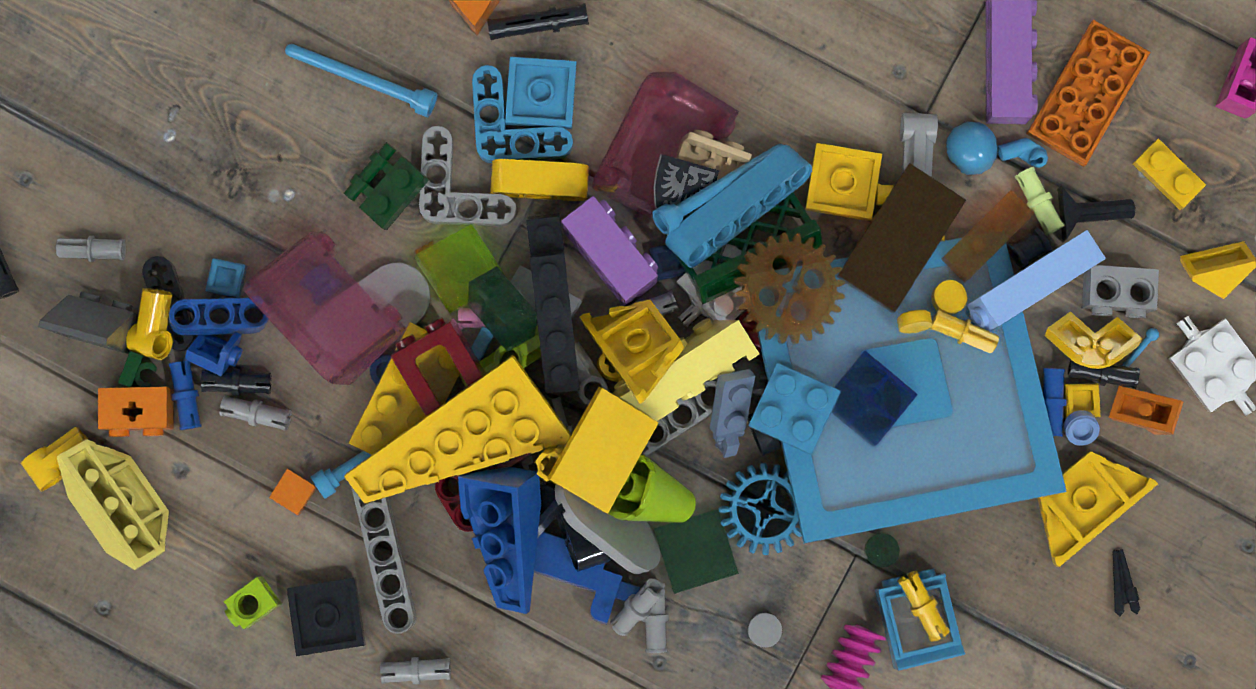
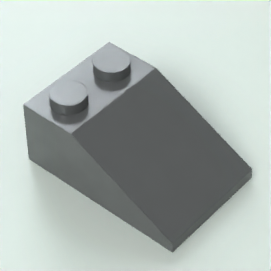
(91, 322)

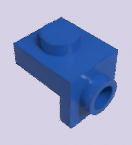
(215, 353)

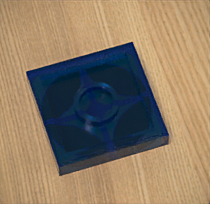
(871, 399)

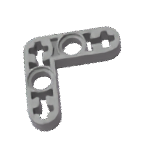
(452, 200)

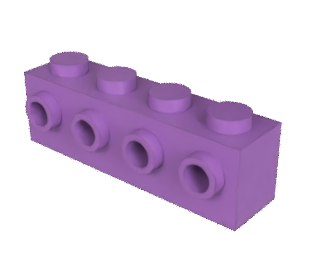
(1010, 61)

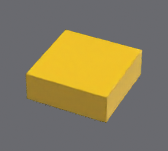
(1082, 397)

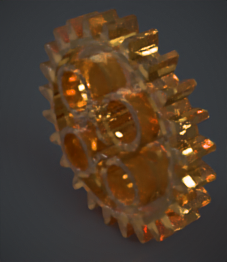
(761, 275)

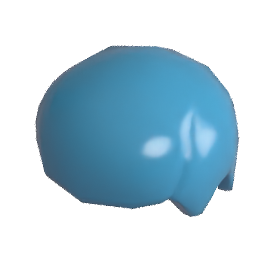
(972, 147)

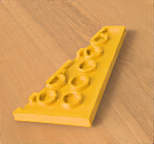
(477, 428)

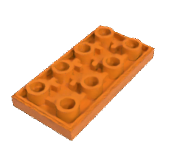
(1088, 93)

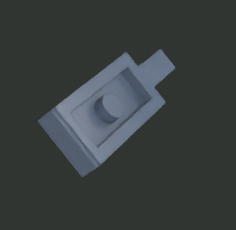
(731, 409)

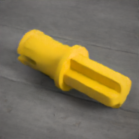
(964, 331)

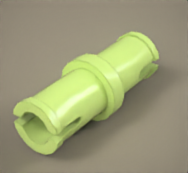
(1039, 201)

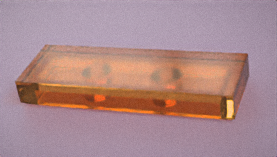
(987, 236)

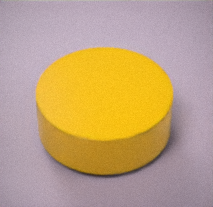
(949, 297)
(914, 321)

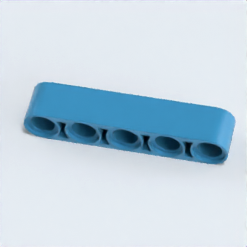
(738, 205)

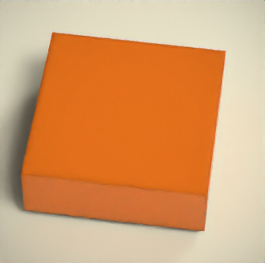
(293, 492)

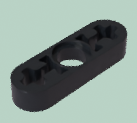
(169, 278)

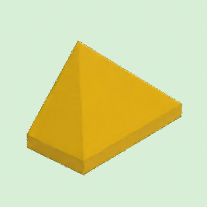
(1220, 268)

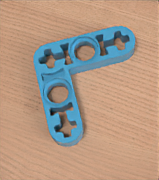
(497, 129)

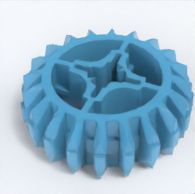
(737, 500)

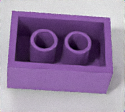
(610, 250)

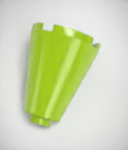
(653, 496)

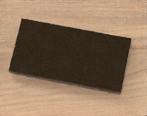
(901, 238)

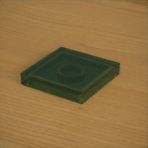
(696, 551)

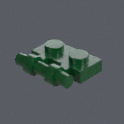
(393, 192)

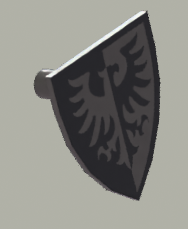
(679, 180)

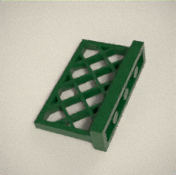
(724, 269)

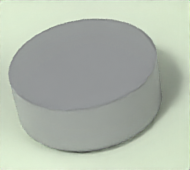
(764, 630)

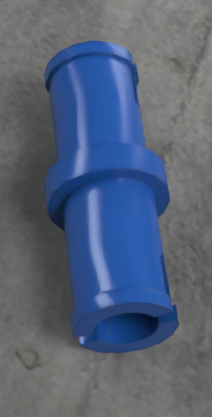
(185, 395)
(1053, 396)

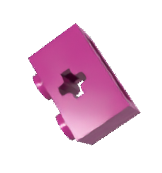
(1239, 88)

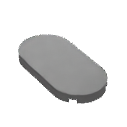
(402, 288)
(626, 542)

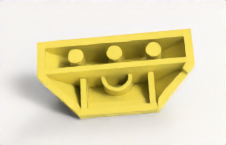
(115, 502)

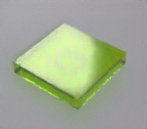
(454, 263)

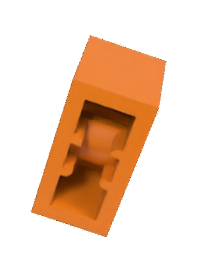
(115, 408)

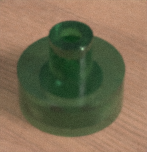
(873, 550)

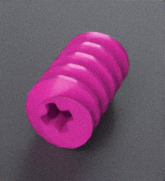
(852, 658)

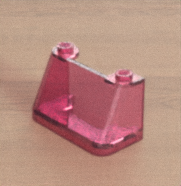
(654, 125)
(324, 310)

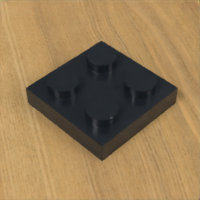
(326, 616)

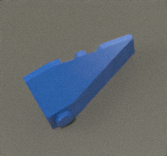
(505, 522)

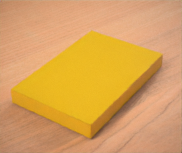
(602, 450)

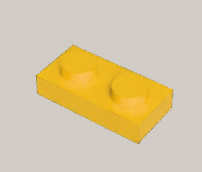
(1169, 174)

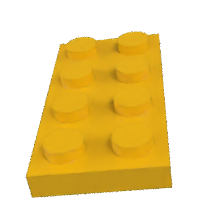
(393, 405)

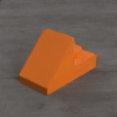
(1146, 410)

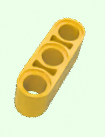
(539, 179)

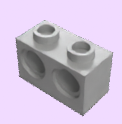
(1119, 283)

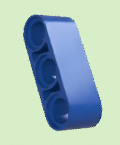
(204, 326)

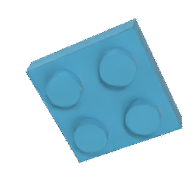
(540, 92)
(794, 408)

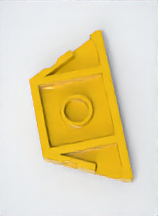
(636, 344)
(1094, 499)

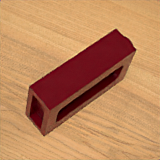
(438, 333)

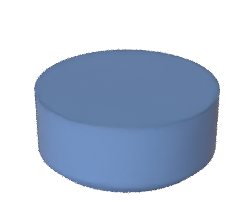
(1081, 427)

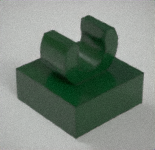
(133, 369)

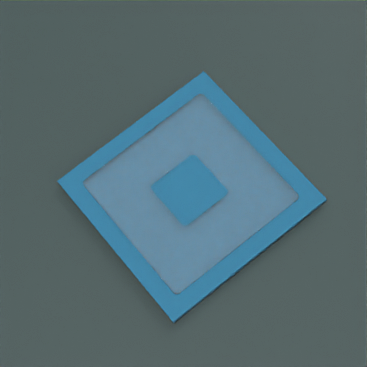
(961, 445)

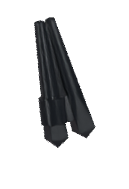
(1123, 586)

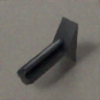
(1091, 211)

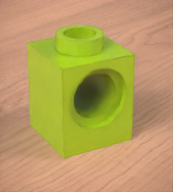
(266, 600)

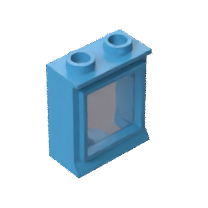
(905, 633)

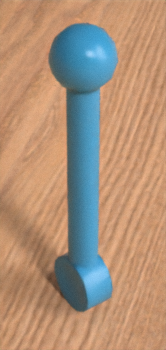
(1151, 335)

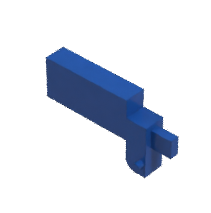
(555, 562)

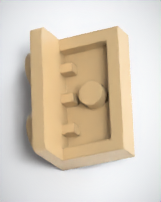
(705, 151)

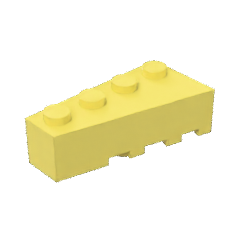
(705, 356)

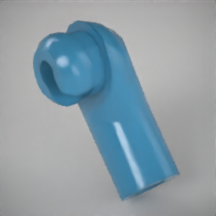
(1024, 149)

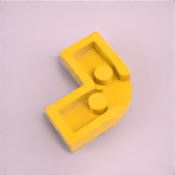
(1091, 348)

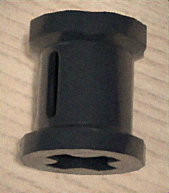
(1029, 247)

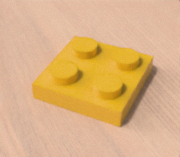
(843, 182)

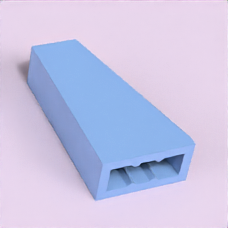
(1035, 282)

